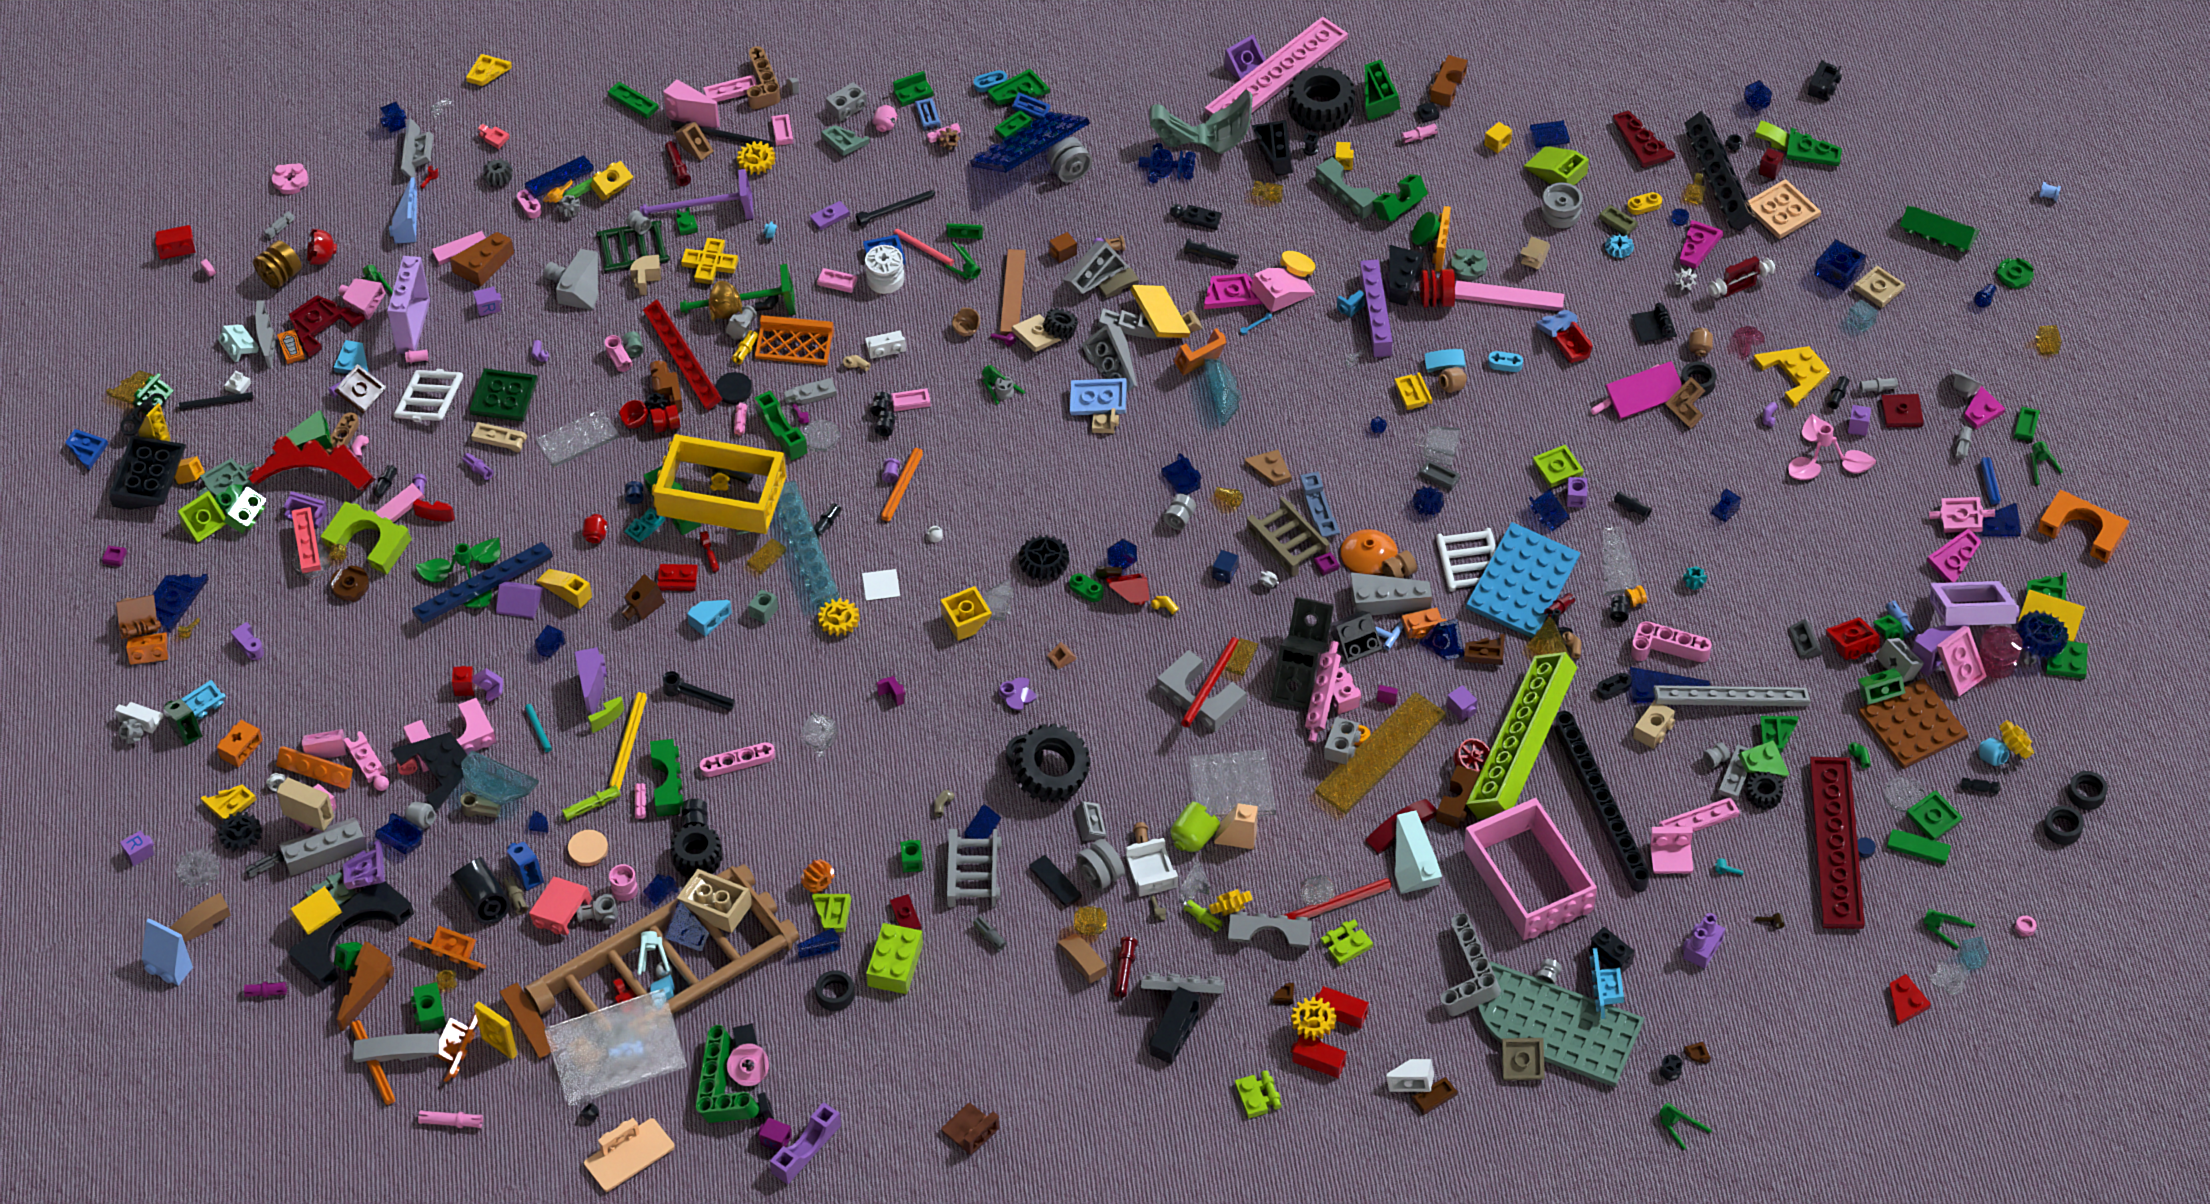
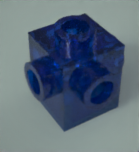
(1757, 95)
(392, 117)
(1122, 554)

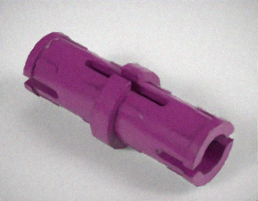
(265, 989)

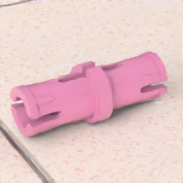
(1419, 133)

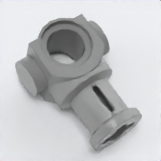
(740, 323)
(598, 911)

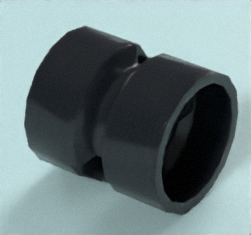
(694, 812)

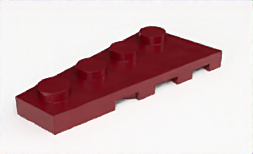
(1641, 141)

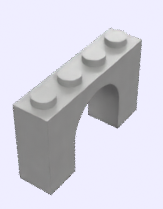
(1214, 710)

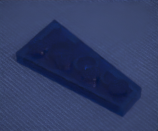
(1644, 681)

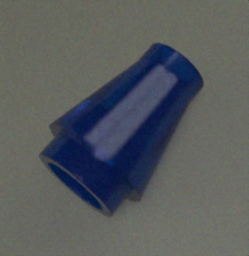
(1984, 296)

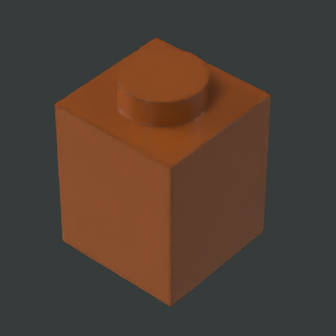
(1062, 247)

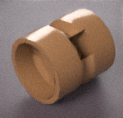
(1400, 565)

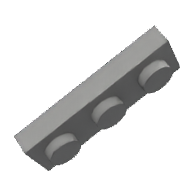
(1734, 776)

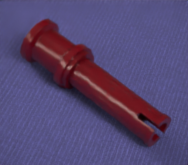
(678, 169)
(1125, 958)

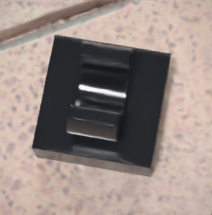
(764, 1106)

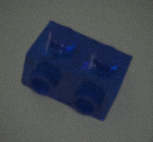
(1550, 510)
(400, 834)

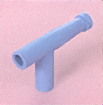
(1391, 637)

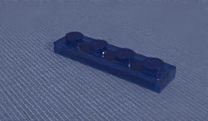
(559, 176)

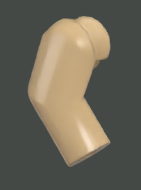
(856, 361)

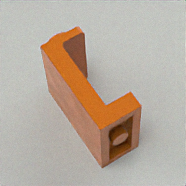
(1188, 361)

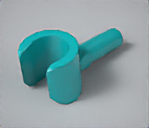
(1721, 867)

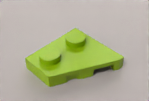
(833, 910)

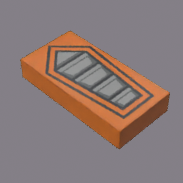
(291, 346)

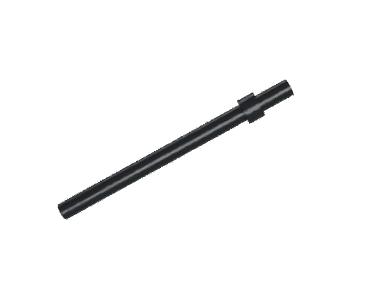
(723, 134)

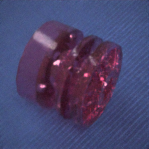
(2000, 651)

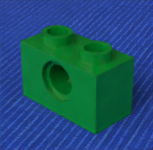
(1881, 686)
(432, 1017)

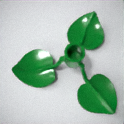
(485, 552)

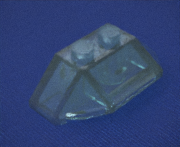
(1222, 388)
(495, 780)

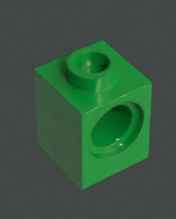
(914, 862)

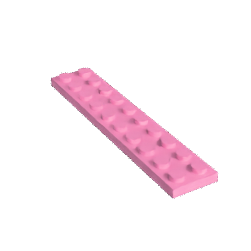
(1284, 65)

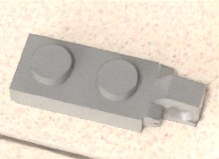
(811, 392)

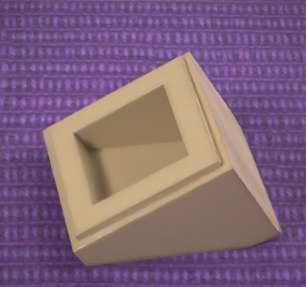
(1192, 321)

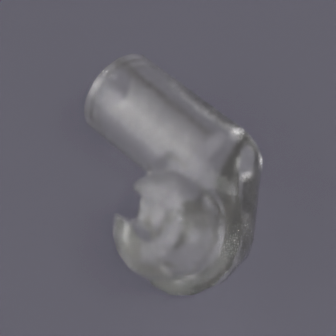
(435, 108)

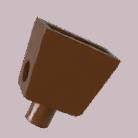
(642, 599)

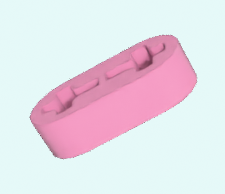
(525, 205)

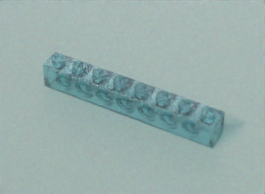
(806, 546)

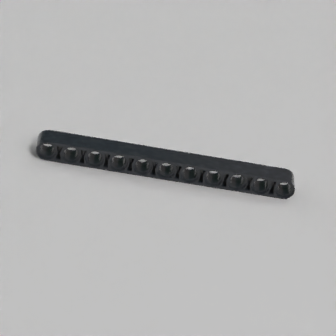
(1588, 774)

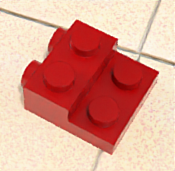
(1853, 638)

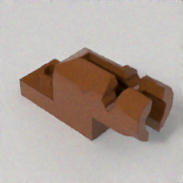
(666, 383)

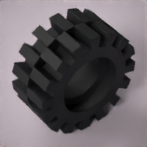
(1060, 323)
(1764, 799)

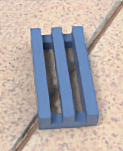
(930, 123)

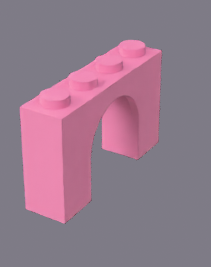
(476, 736)

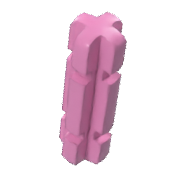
(932, 137)
(740, 419)
(640, 801)

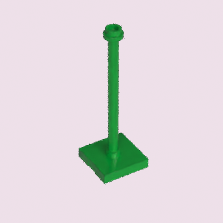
(786, 290)

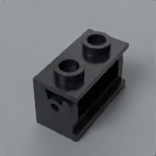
(1824, 81)
(1612, 950)

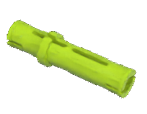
(594, 801)

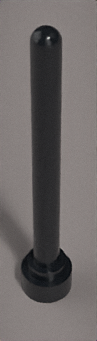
(863, 217)

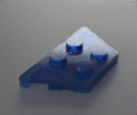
(175, 596)

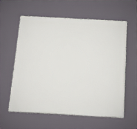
(881, 584)

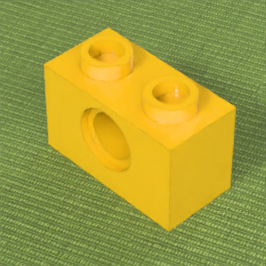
(605, 188)

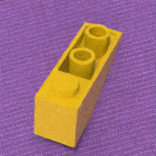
(155, 425)
(567, 586)

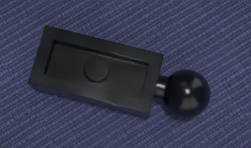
(1197, 215)

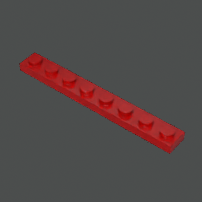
(682, 354)

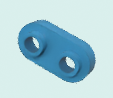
(989, 80)

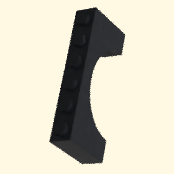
(372, 903)

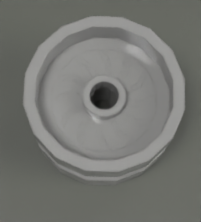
(1069, 159)
(1561, 205)
(1100, 864)

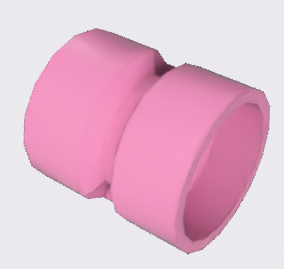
(623, 882)

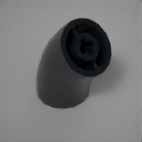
(481, 891)

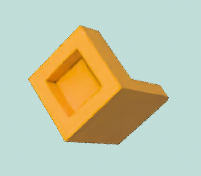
(189, 470)

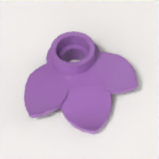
(1018, 694)

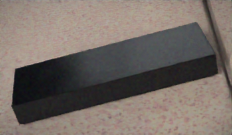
(1055, 881)

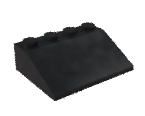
(145, 473)

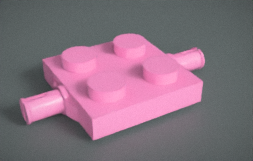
(1961, 514)

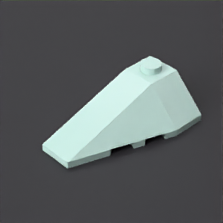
(1414, 856)

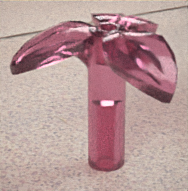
(1749, 332)

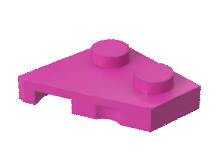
(1983, 409)

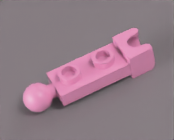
(367, 762)

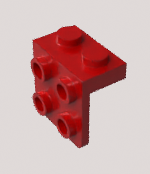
(175, 242)

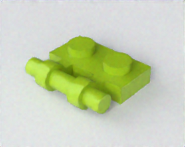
(1349, 947)
(1251, 1095)

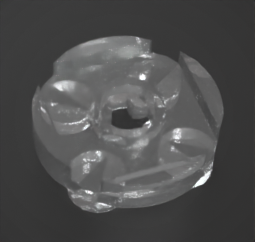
(325, 561)

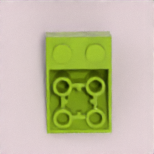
(1558, 165)

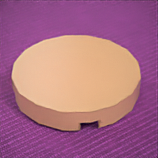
(588, 847)

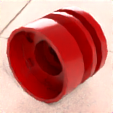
(1437, 288)

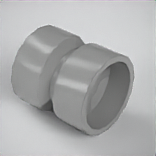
(1179, 511)

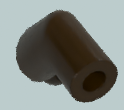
(1104, 572)

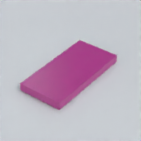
(1643, 390)

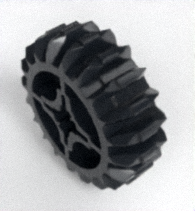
(1051, 550)

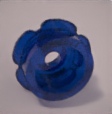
(1378, 425)

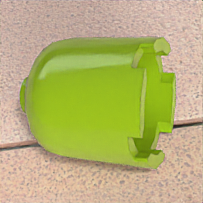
(1193, 828)

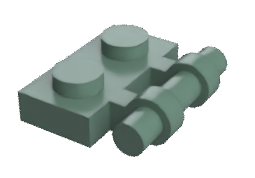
(338, 892)

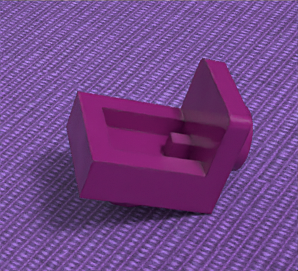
(891, 686)

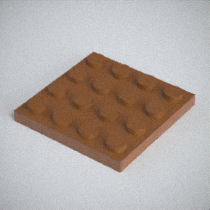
(1913, 724)

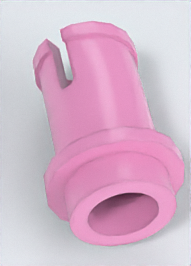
(416, 356)

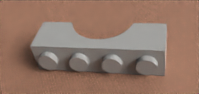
(1244, 927)

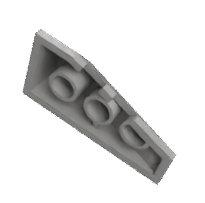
(580, 281)

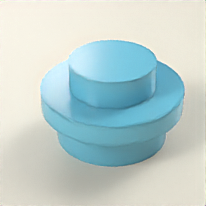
(770, 230)

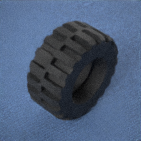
(1317, 114)
(1059, 741)

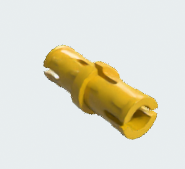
(745, 347)

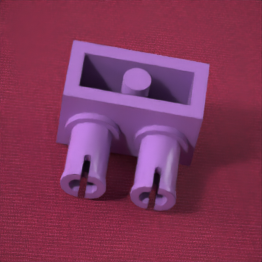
(1704, 942)

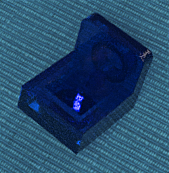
(660, 888)

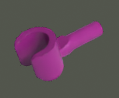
(1008, 340)
(802, 416)

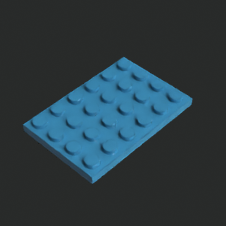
(1522, 580)

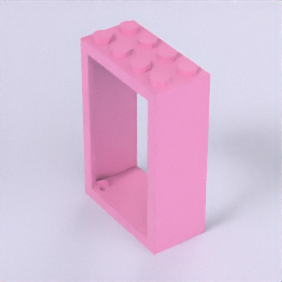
(1508, 824)

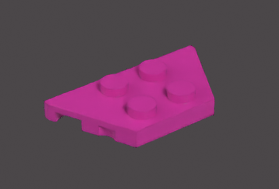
(1230, 292)

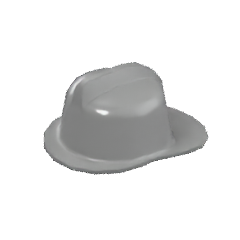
(1965, 384)

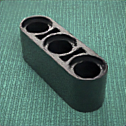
(133, 416)

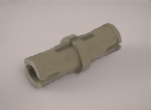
(515, 895)

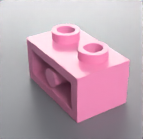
(1345, 695)

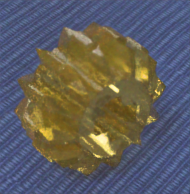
(1090, 920)

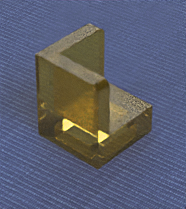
(2048, 339)

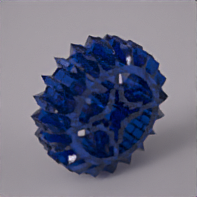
(2043, 629)

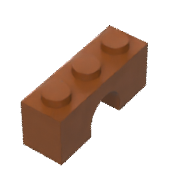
(1444, 89)

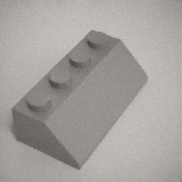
(323, 846)

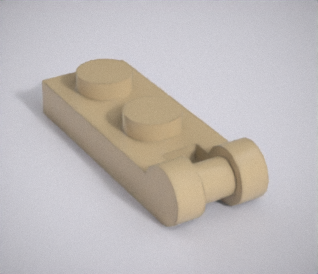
(499, 436)

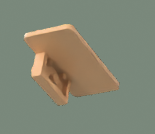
(627, 1152)

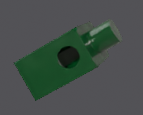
(178, 713)

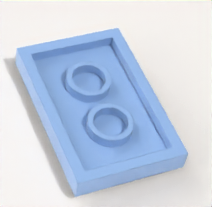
(1098, 396)

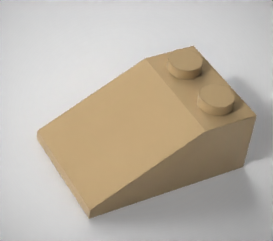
(716, 900)

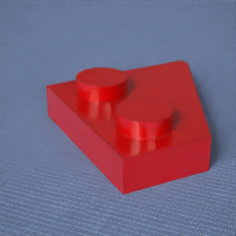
(1907, 999)

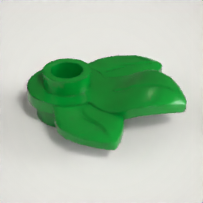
(231, 494)

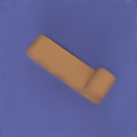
(767, 90)

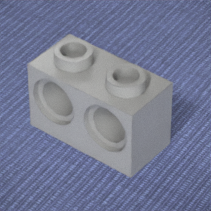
(846, 101)
(1341, 745)

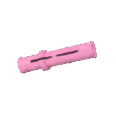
(453, 1119)

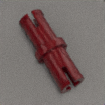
(1560, 604)

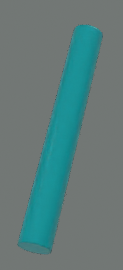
(538, 728)

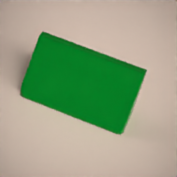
(965, 231)

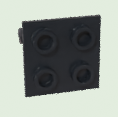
(1654, 324)

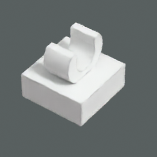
(237, 383)

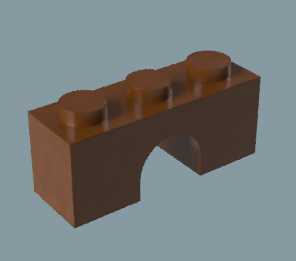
(1454, 810)

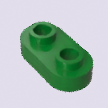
(1085, 587)

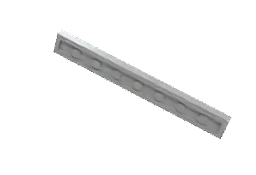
(1731, 696)

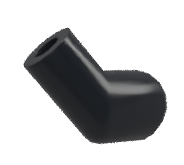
(767, 304)

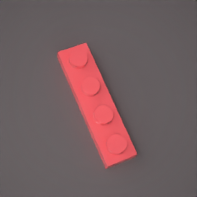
(306, 540)

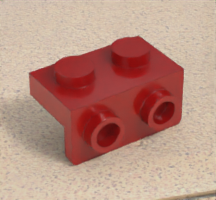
(1573, 343)

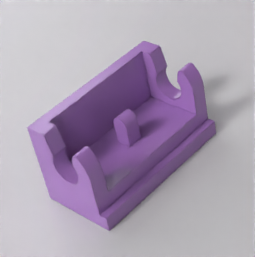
(300, 501)

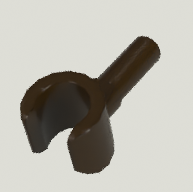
(1777, 919)

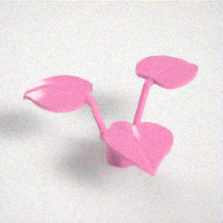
(1822, 432)

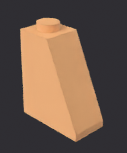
(1238, 827)

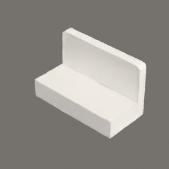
(147, 717)

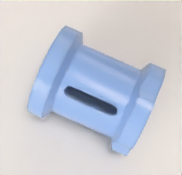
(2050, 191)

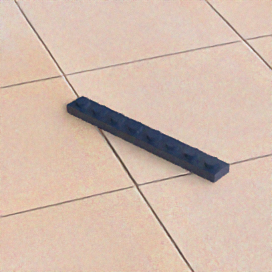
(482, 582)

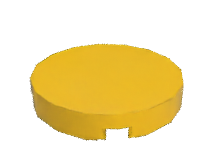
(1297, 263)

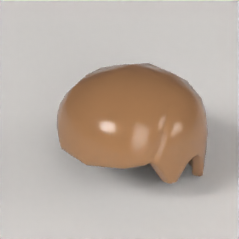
(966, 322)

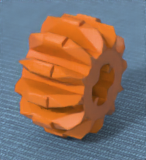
(817, 876)

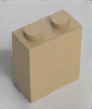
(305, 804)

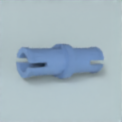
(1897, 613)

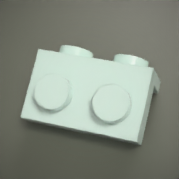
(237, 341)

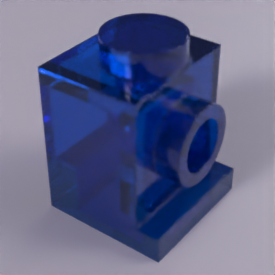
(549, 641)

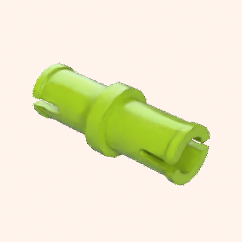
(1203, 915)

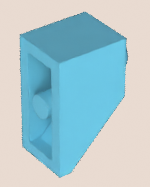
(708, 615)

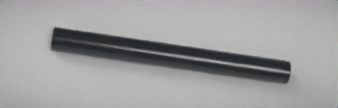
(216, 400)

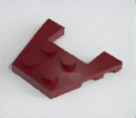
(316, 316)

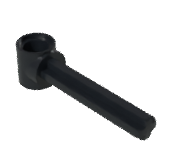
(674, 685)

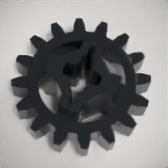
(239, 831)

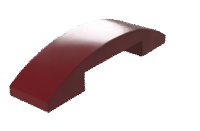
(1385, 834)

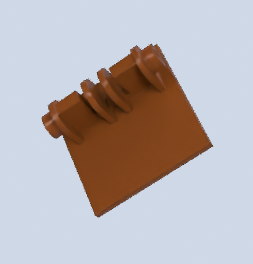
(137, 616)

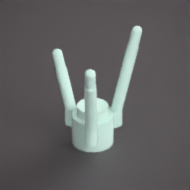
(649, 942)

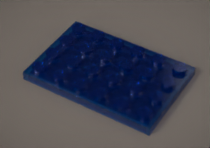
(1029, 141)

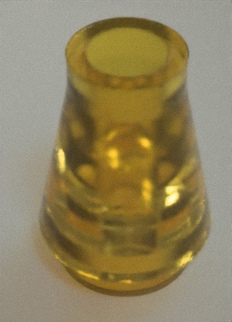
(1230, 496)

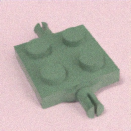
(224, 475)

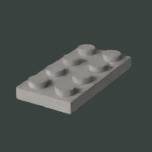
(1192, 983)

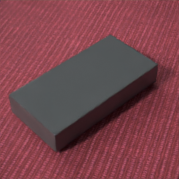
(1439, 475)

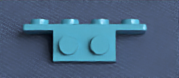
(1608, 985)

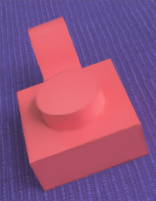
(494, 137)

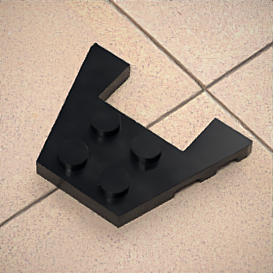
(442, 757)

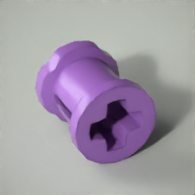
(890, 472)

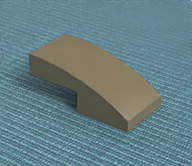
(1114, 285)

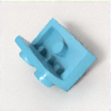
(204, 699)

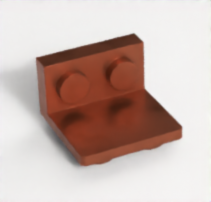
(971, 1128)

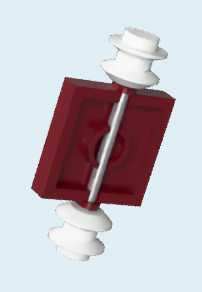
(1741, 276)

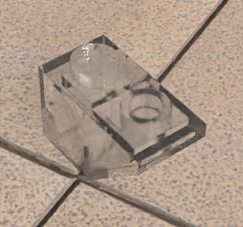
(998, 600)

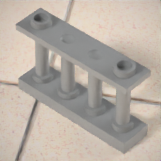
(956, 859)

